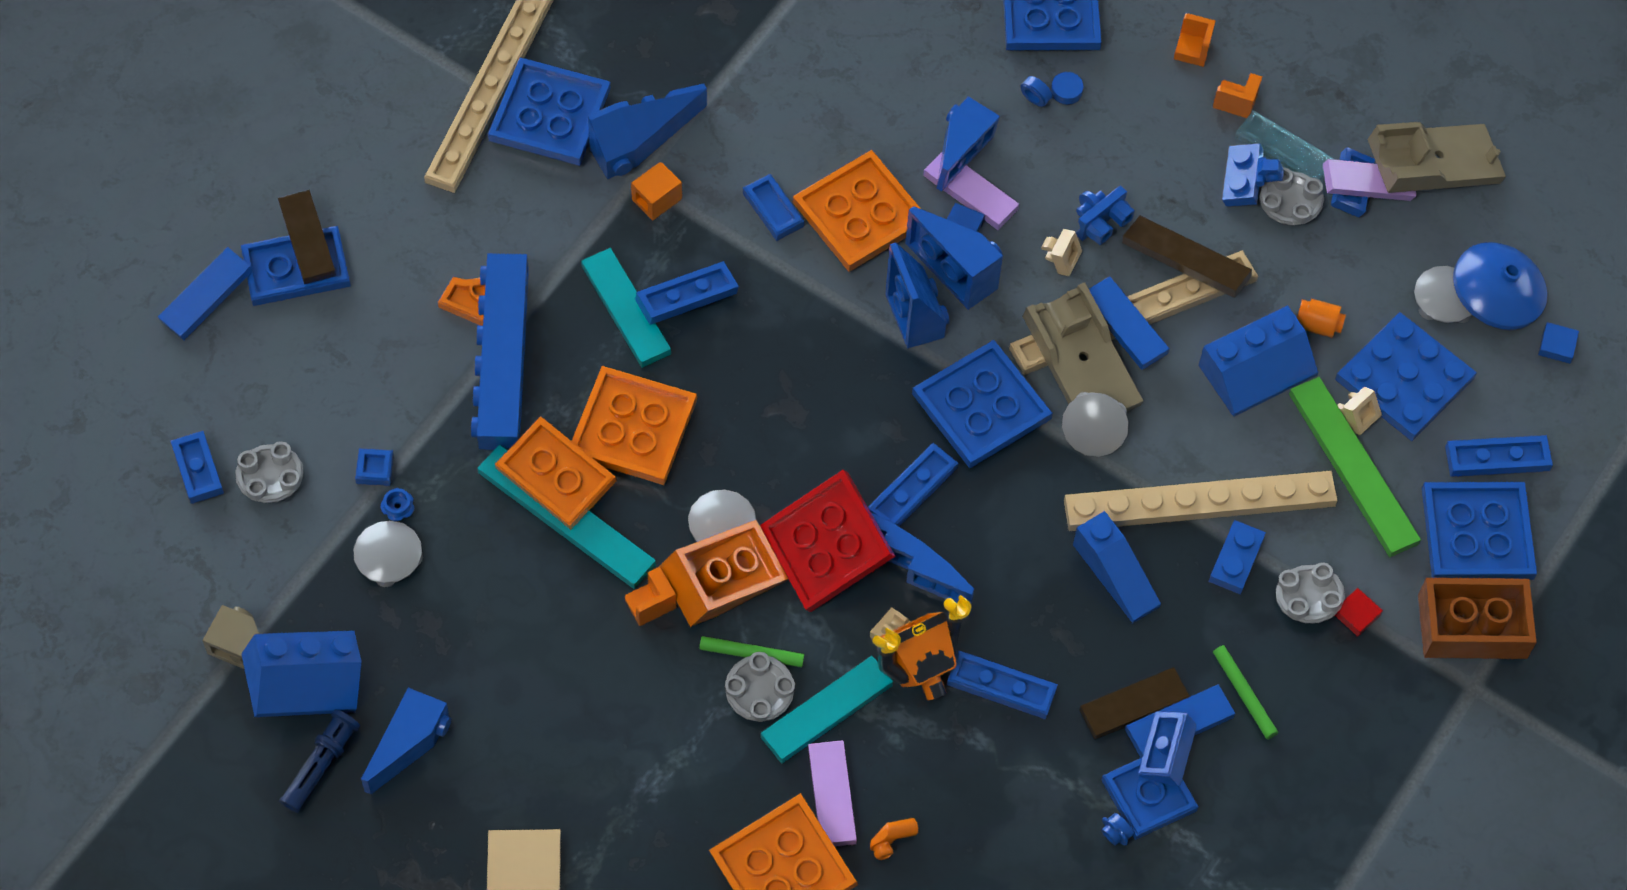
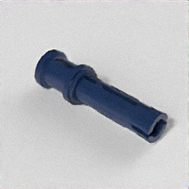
(324, 743)

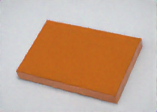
(555, 472)

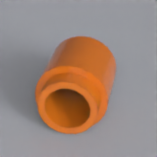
(1321, 317)

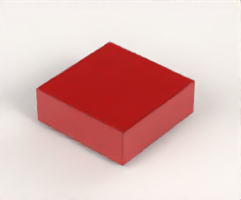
(1358, 612)

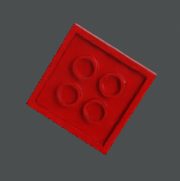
(827, 540)

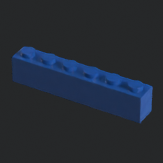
(502, 351)

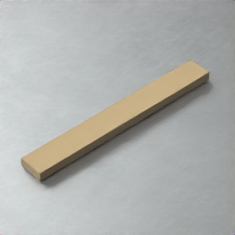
(486, 94)
(1153, 303)

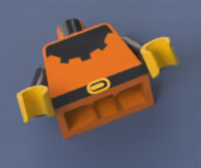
(923, 648)

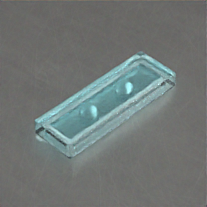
(1282, 145)

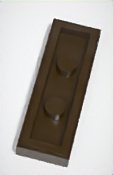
(307, 237)
(1133, 703)

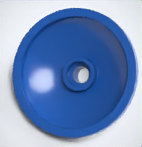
(1500, 286)

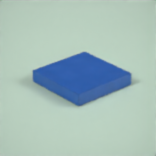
(1145, 802)

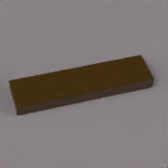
(1187, 256)

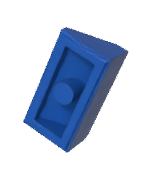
(1168, 748)

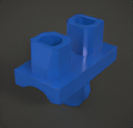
(1098, 209)

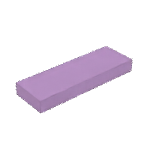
(1359, 180)
(976, 194)
(832, 791)

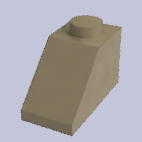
(230, 634)

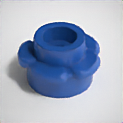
(394, 497)
(1116, 829)

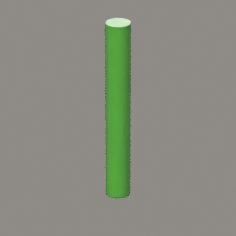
(746, 650)
(1245, 692)

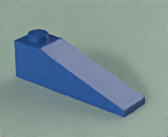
(627, 134)

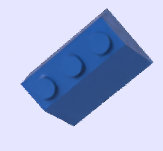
(1259, 361)
(302, 673)

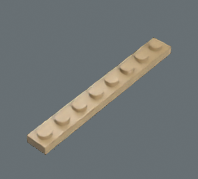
(1204, 499)

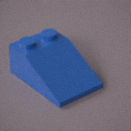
(956, 255)
(914, 299)

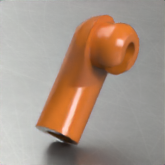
(889, 833)

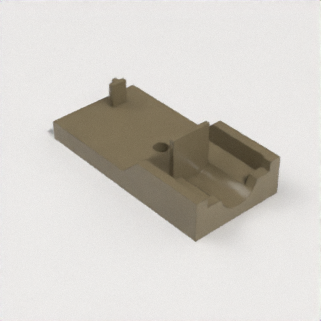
(1409, 161)
(1077, 327)

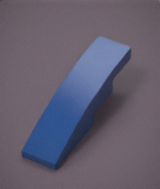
(924, 565)

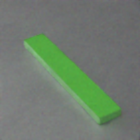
(1354, 467)

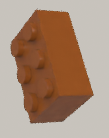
(1477, 618)

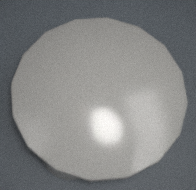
(1293, 199)
(1438, 297)
(1095, 424)
(269, 472)
(718, 512)
(387, 552)
(1310, 593)
(759, 687)

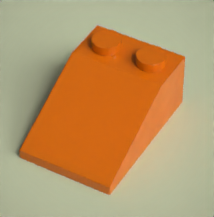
(722, 572)

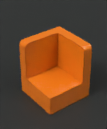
(1194, 39)
(1237, 98)
(656, 190)
(652, 599)

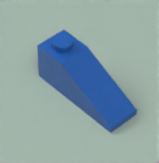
(966, 135)
(1116, 566)
(408, 737)

